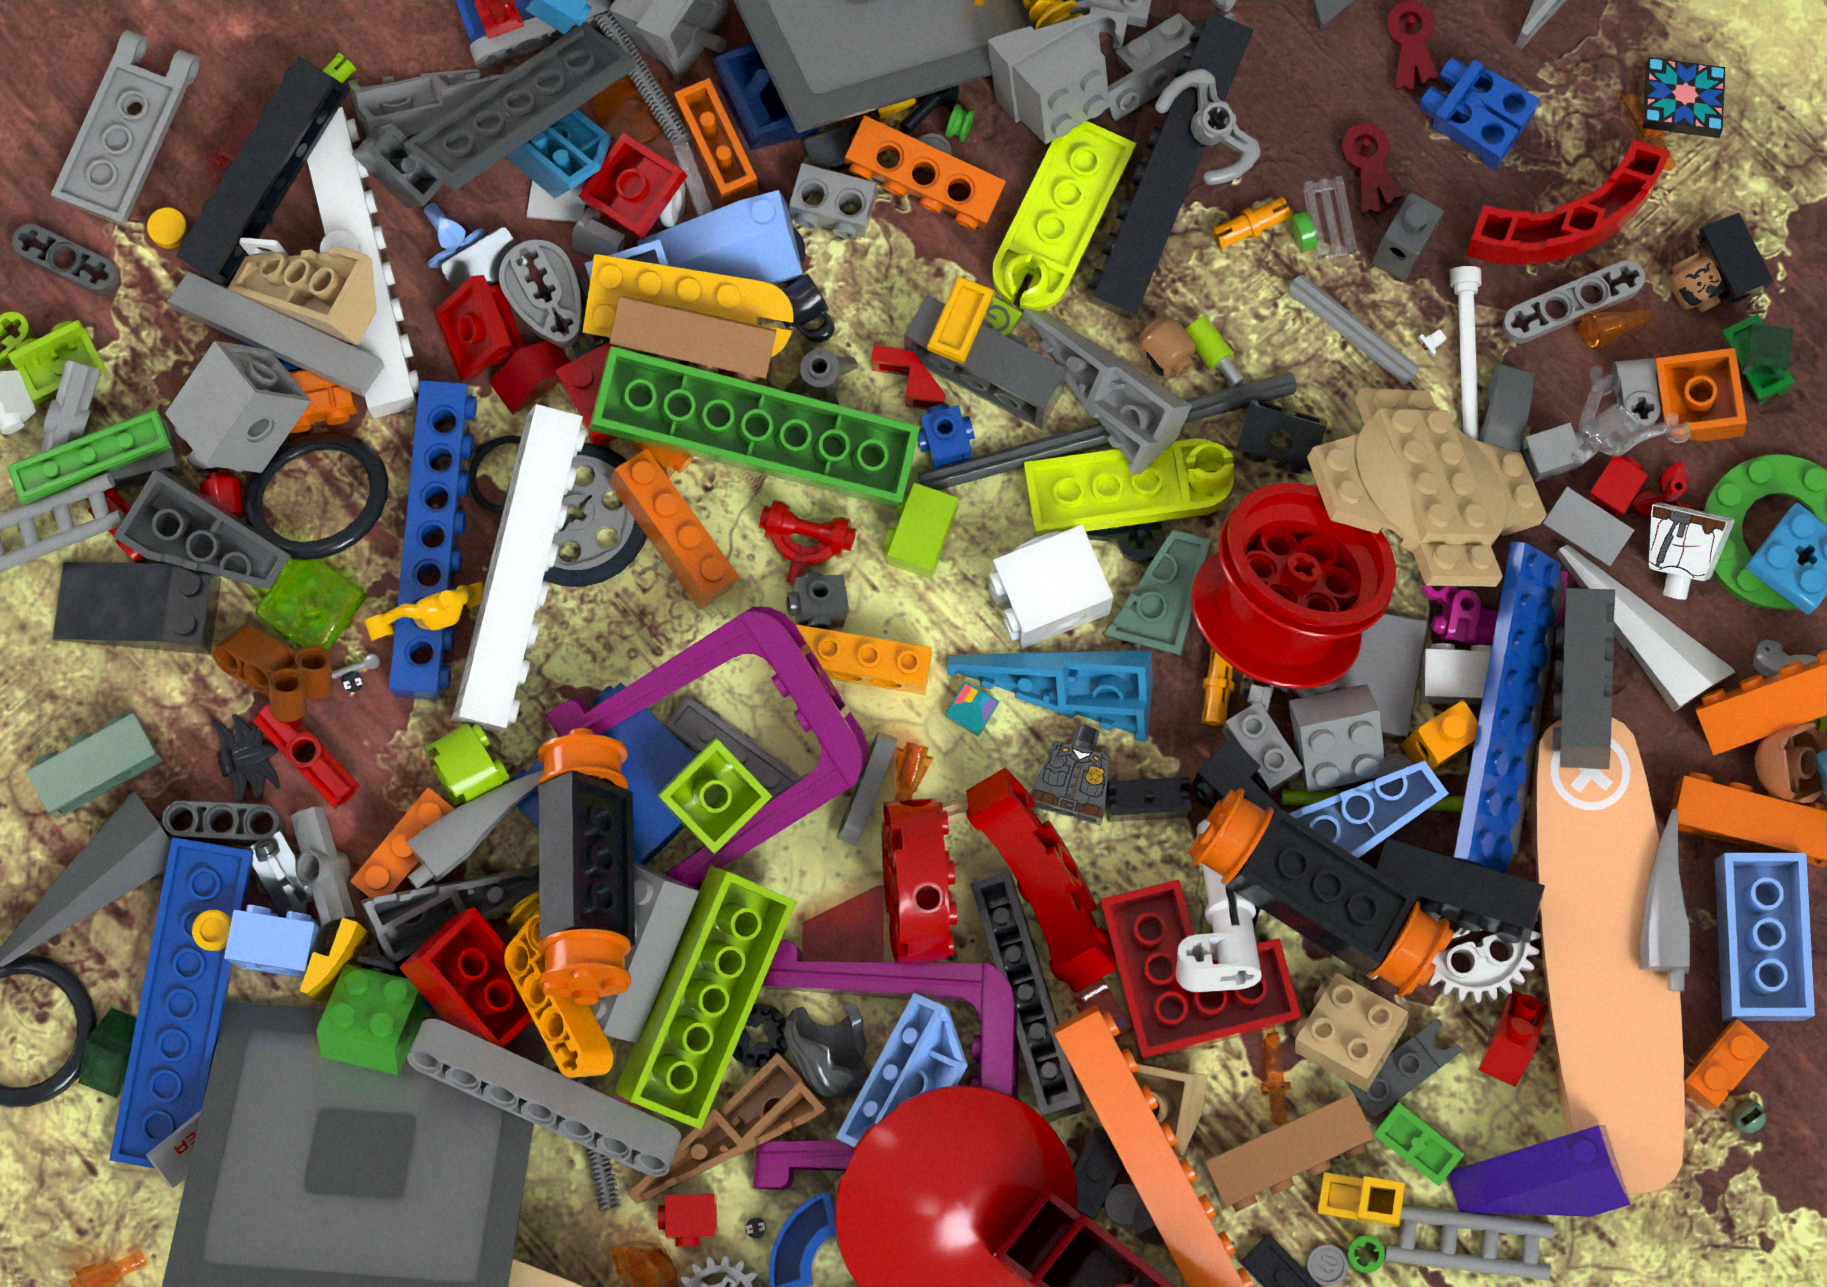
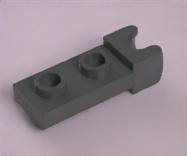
(1405, 1070)

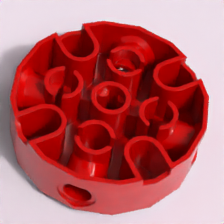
(918, 880)

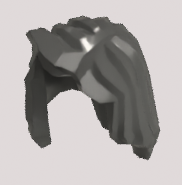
(829, 1055)

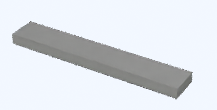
(276, 332)

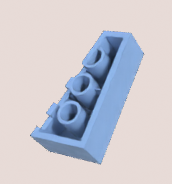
(1375, 809)

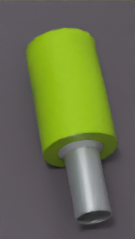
(1214, 349)

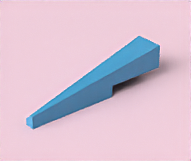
(1095, 685)

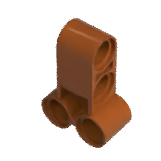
(276, 670)

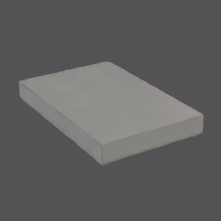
(1390, 667)

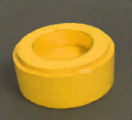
(167, 227)
(212, 930)

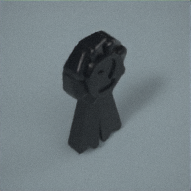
(1135, 542)

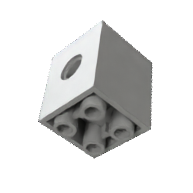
(237, 407)

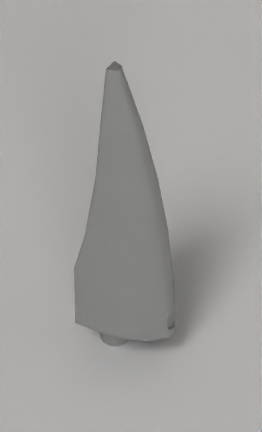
(459, 832)
(1665, 919)

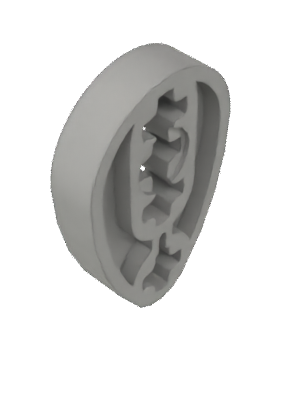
(522, 295)

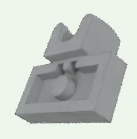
(1115, 15)

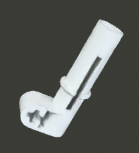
(1230, 945)

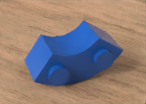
(800, 1242)

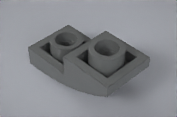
(1509, 407)

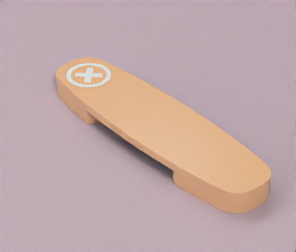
(1609, 1020)

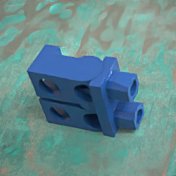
(1480, 111)

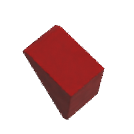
(528, 375)

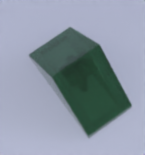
(108, 1053)

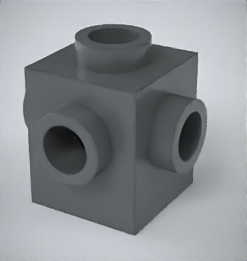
(818, 601)

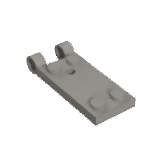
(116, 147)

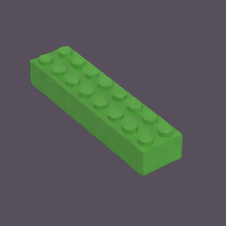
(754, 427)

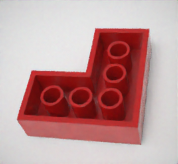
(1165, 1017)

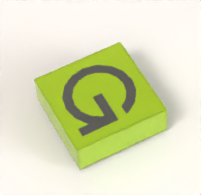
(1002, 316)

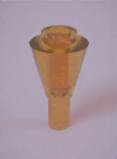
(1604, 327)
(910, 769)
(107, 1273)

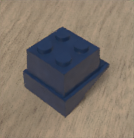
(755, 99)

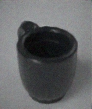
(807, 306)

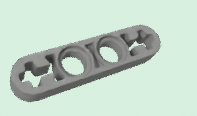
(530, 37)
(1575, 305)

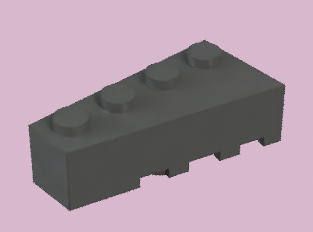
(1586, 679)

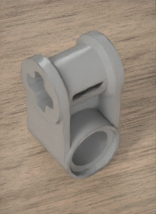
(1638, 388)

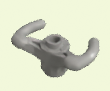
(1224, 120)

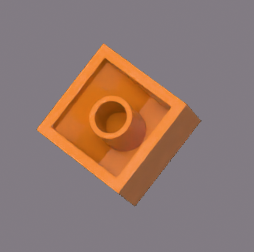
(1704, 392)

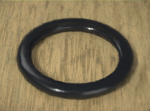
(355, 530)
(86, 1023)

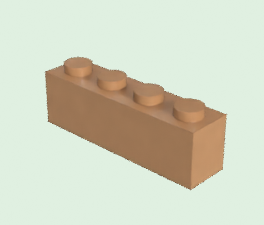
(693, 337)
(1288, 1151)

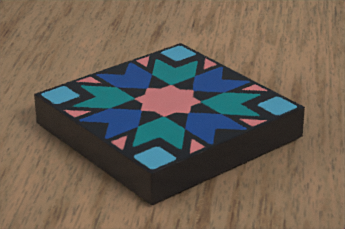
(1684, 97)

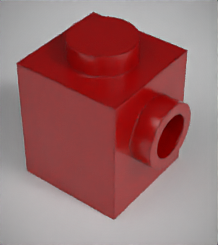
(688, 1218)

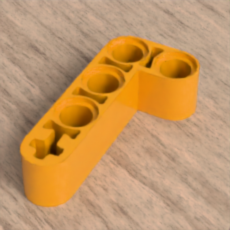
(565, 1026)

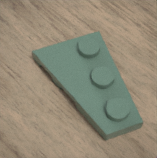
(1160, 605)

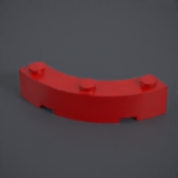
(1574, 227)
(1045, 878)

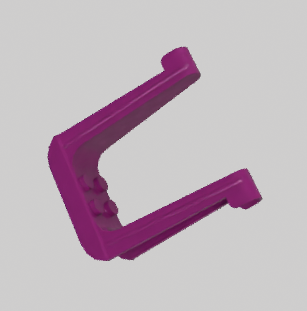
(798, 674)
(960, 983)

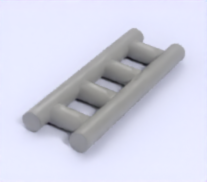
(69, 533)
(1490, 1227)

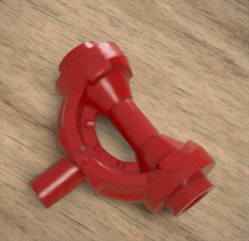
(781, 522)

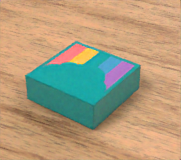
(971, 709)

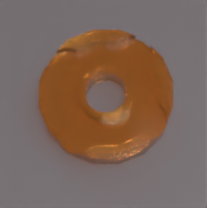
(614, 121)

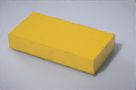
(960, 320)

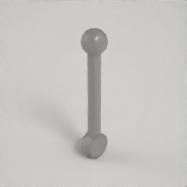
(371, 662)

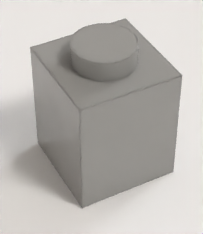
(1550, 452)

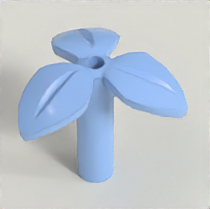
(449, 234)

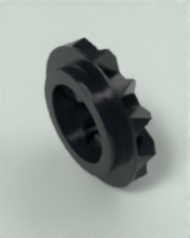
(762, 1053)

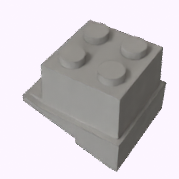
(673, 29)
(1051, 75)

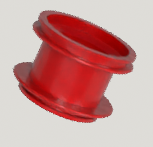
(1291, 588)

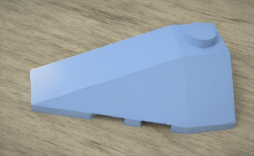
(738, 240)

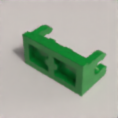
(1762, 386)

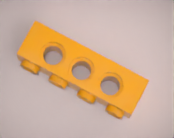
(870, 660)

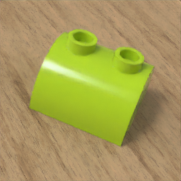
(714, 796)

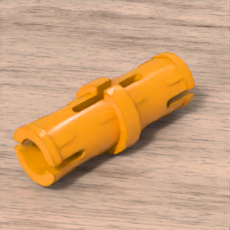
(1251, 223)
(1217, 691)

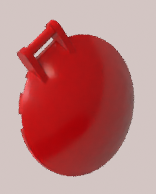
(945, 1188)

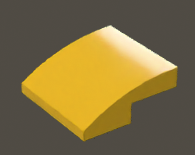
(324, 970)

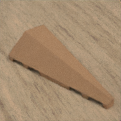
(761, 1110)

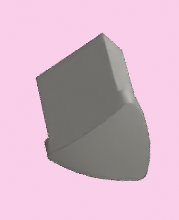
(595, 238)

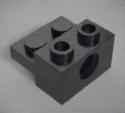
(1230, 770)

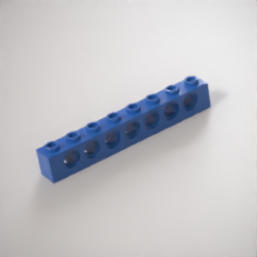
(434, 404)

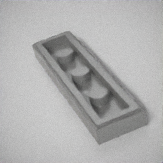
(698, 727)

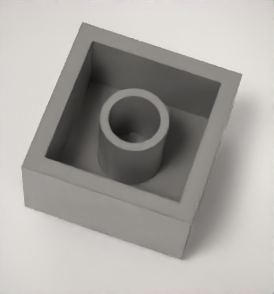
(1338, 737)

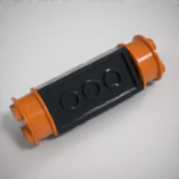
(585, 867)
(1321, 891)

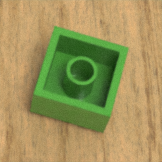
(370, 1020)

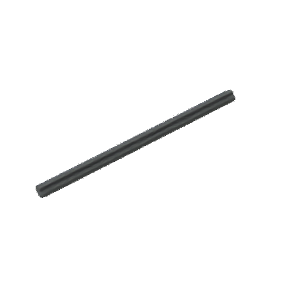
(1096, 435)

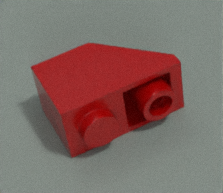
(1513, 1038)

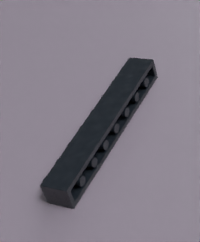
(1166, 174)

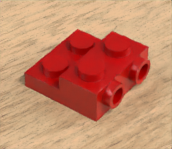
(632, 186)

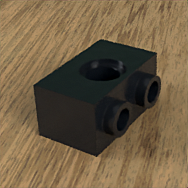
(1264, 419)

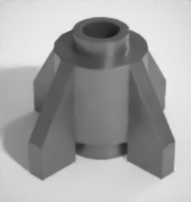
(823, 383)

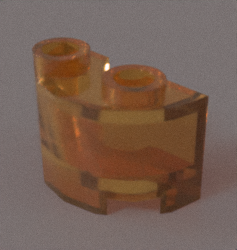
(644, 1264)

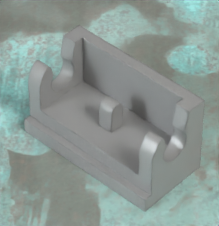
(1588, 526)

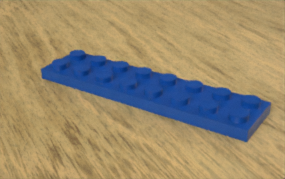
(1507, 708)
(179, 999)

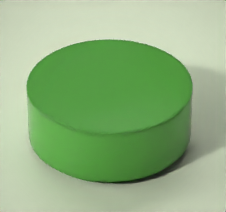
(1303, 231)

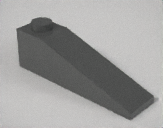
(191, 530)

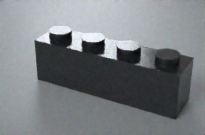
(1465, 891)

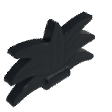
(245, 758)

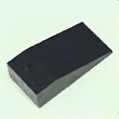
(137, 606)

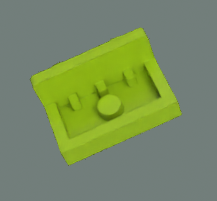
(43, 359)

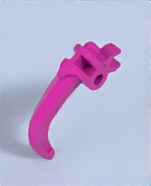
(1464, 618)

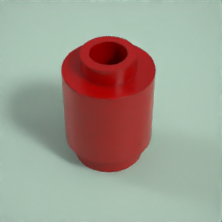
(224, 491)

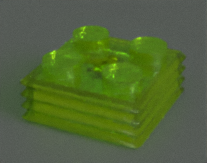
(308, 579)

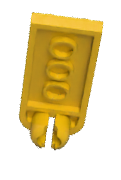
(682, 288)

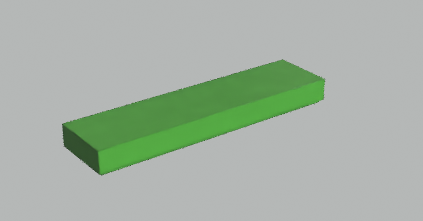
(89, 456)

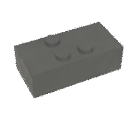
(996, 367)

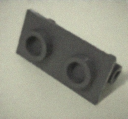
(277, 871)

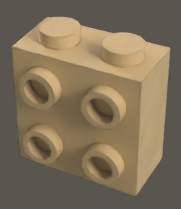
(1350, 1031)

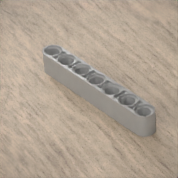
(544, 1097)

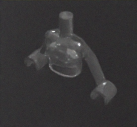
(1617, 428)

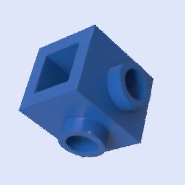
(945, 435)

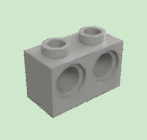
(837, 191)
(1265, 744)

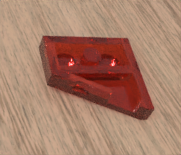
(847, 931)

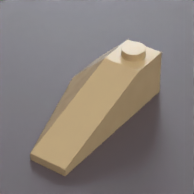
(1177, 1094)

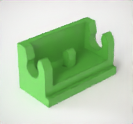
(1418, 1143)

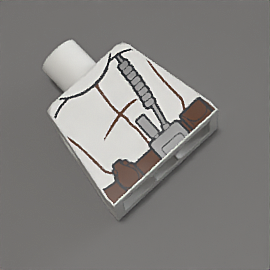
(1685, 545)

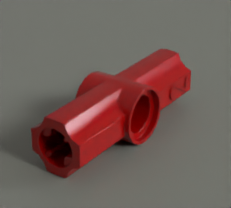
(322, 771)

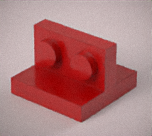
(478, 327)

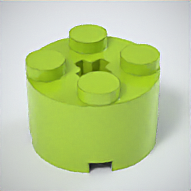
(465, 765)

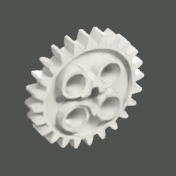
(1484, 972)

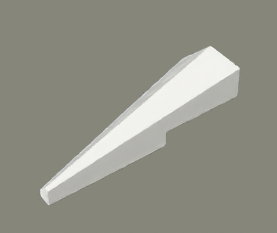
(1666, 653)

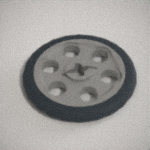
(595, 562)

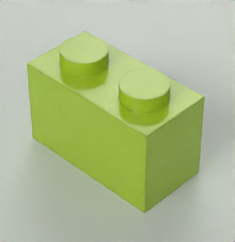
(921, 530)

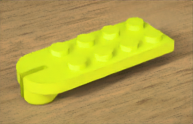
(1060, 215)
(1102, 493)

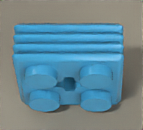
(1778, 555)

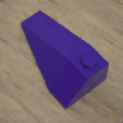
(1554, 1177)

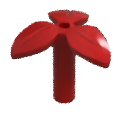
(1672, 485)

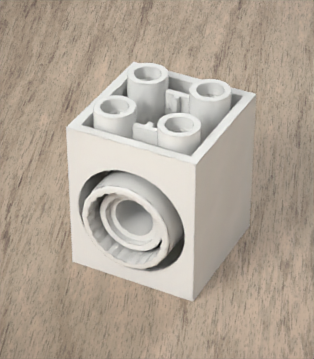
(1049, 586)

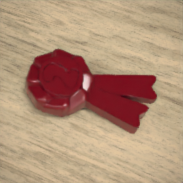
(1410, 27)
(1366, 149)

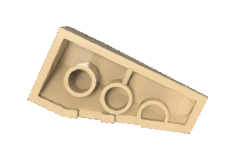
(318, 289)

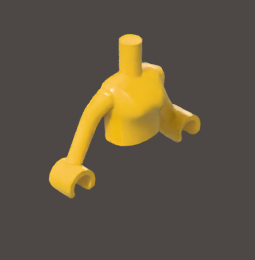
(429, 613)

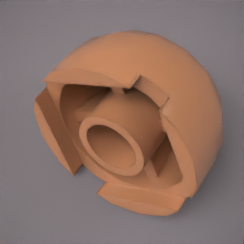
(1788, 763)

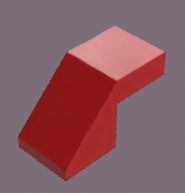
(921, 388)

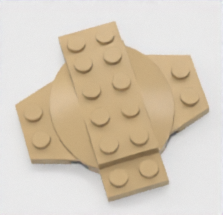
(1427, 486)

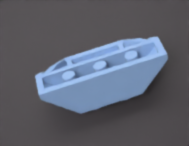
(916, 1058)

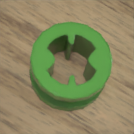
(960, 123)
(1370, 1266)

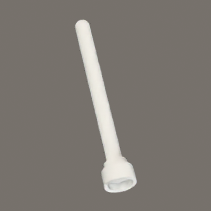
(1465, 283)

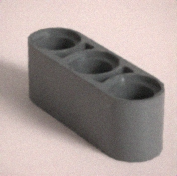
(206, 815)

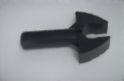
(927, 105)

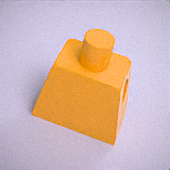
(1443, 737)

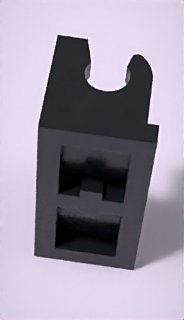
(1736, 257)
(1148, 799)

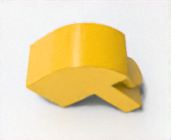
(1362, 1200)

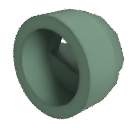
(1743, 1109)

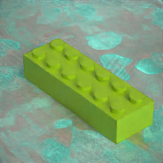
(705, 997)

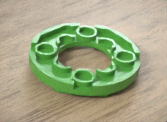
(1735, 495)

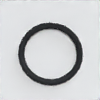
(474, 467)

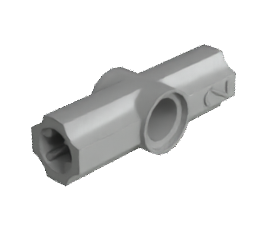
(70, 411)
(322, 867)

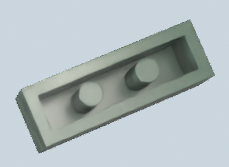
(94, 764)

